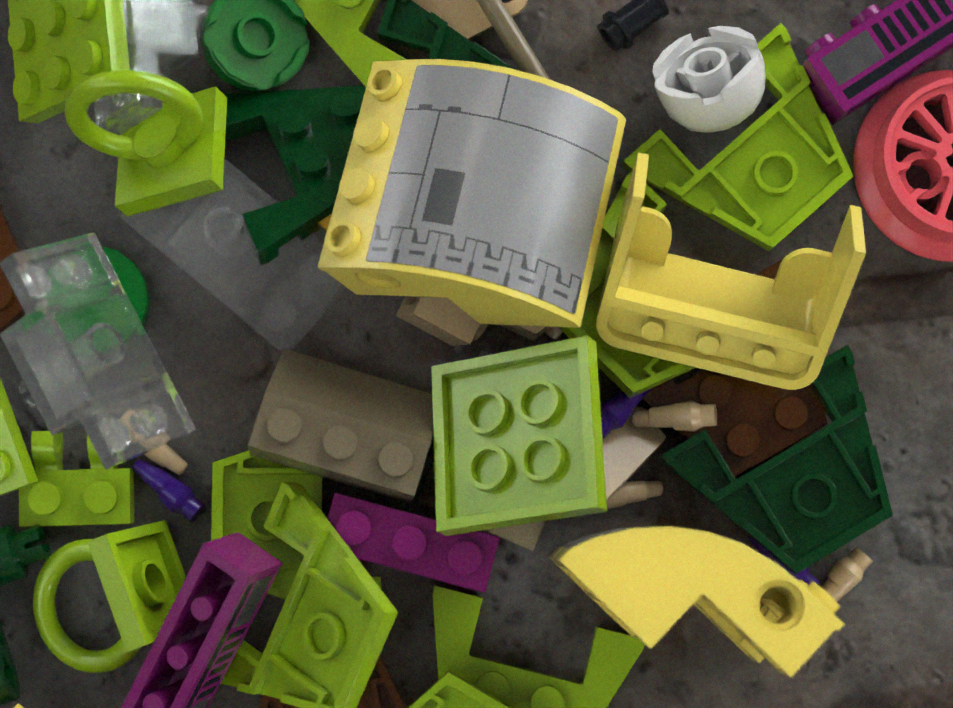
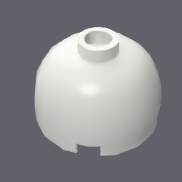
(711, 80)

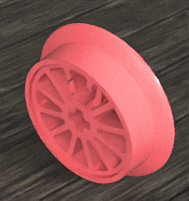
(882, 179)

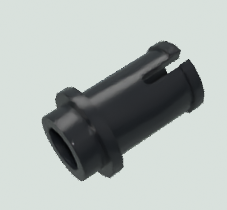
(624, 25)

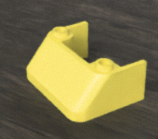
(720, 315)

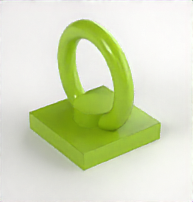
(168, 154)
(140, 583)

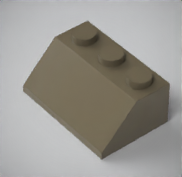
(344, 426)

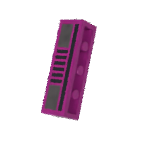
(877, 53)
(205, 625)

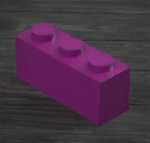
(412, 543)

